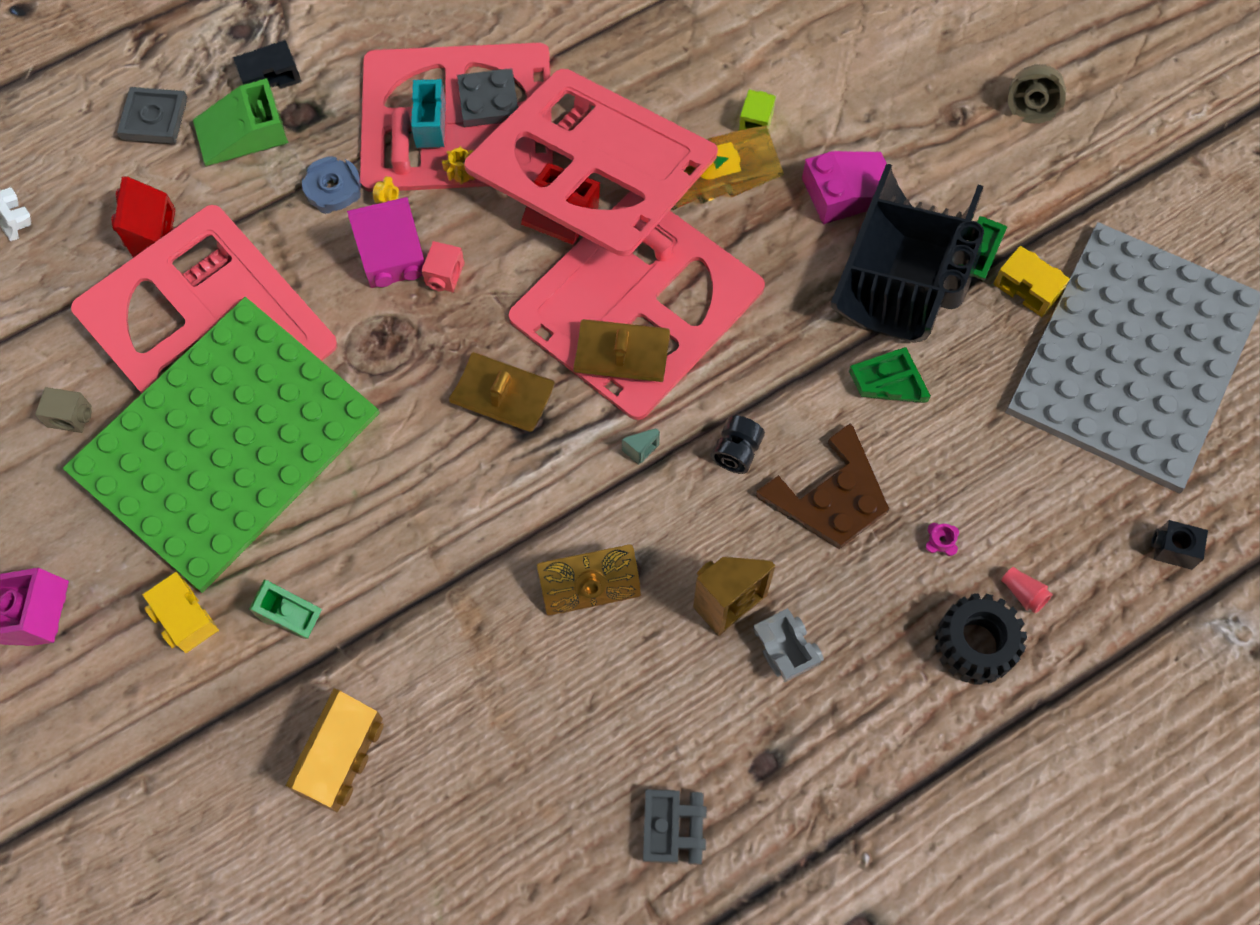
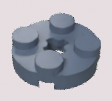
(332, 198)

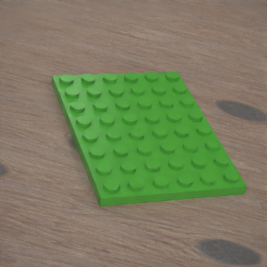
(222, 443)

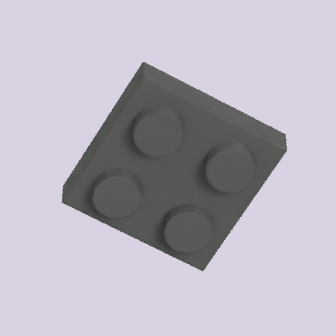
(487, 97)
(152, 115)

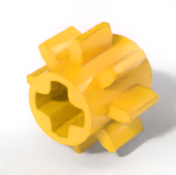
(456, 165)

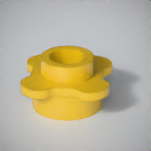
(385, 191)

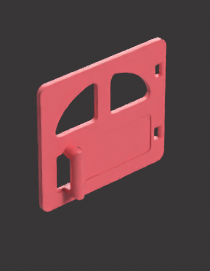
(391, 67)
(611, 140)
(619, 289)
(198, 295)

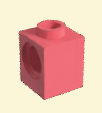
(443, 266)

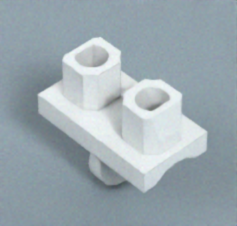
(14, 219)

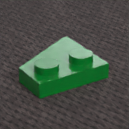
(890, 377)

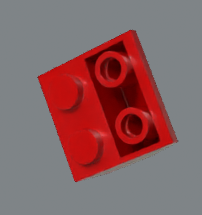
(584, 196)
(141, 215)

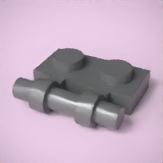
(662, 827)

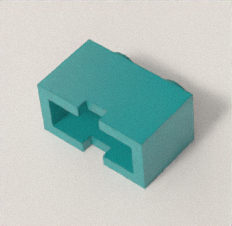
(428, 113)

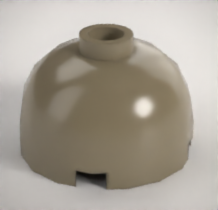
(1037, 93)

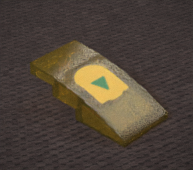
(742, 163)

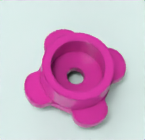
(947, 531)

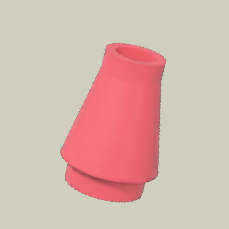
(1027, 590)

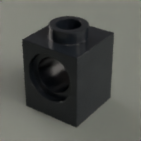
(1191, 539)

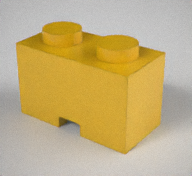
(1032, 280)
(179, 613)

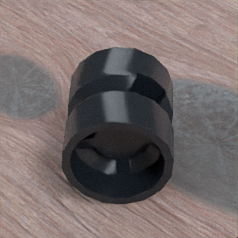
(738, 444)

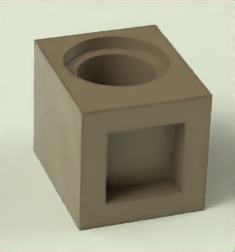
(63, 410)

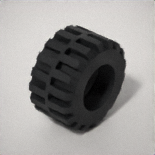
(998, 621)

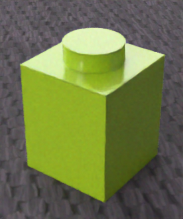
(757, 110)

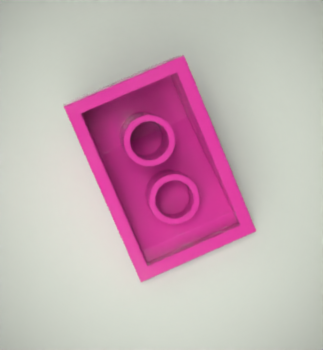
(842, 182)
(387, 242)
(30, 606)

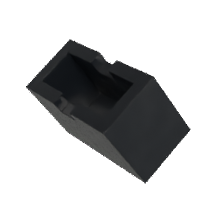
(268, 62)

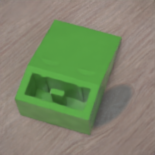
(240, 124)

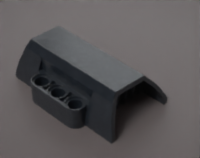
(907, 263)

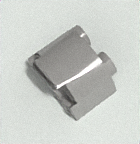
(785, 645)

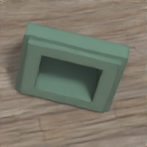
(641, 445)

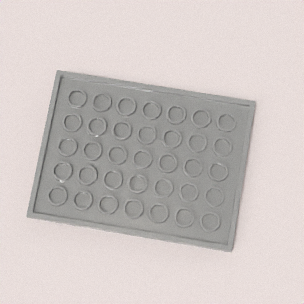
(1137, 357)

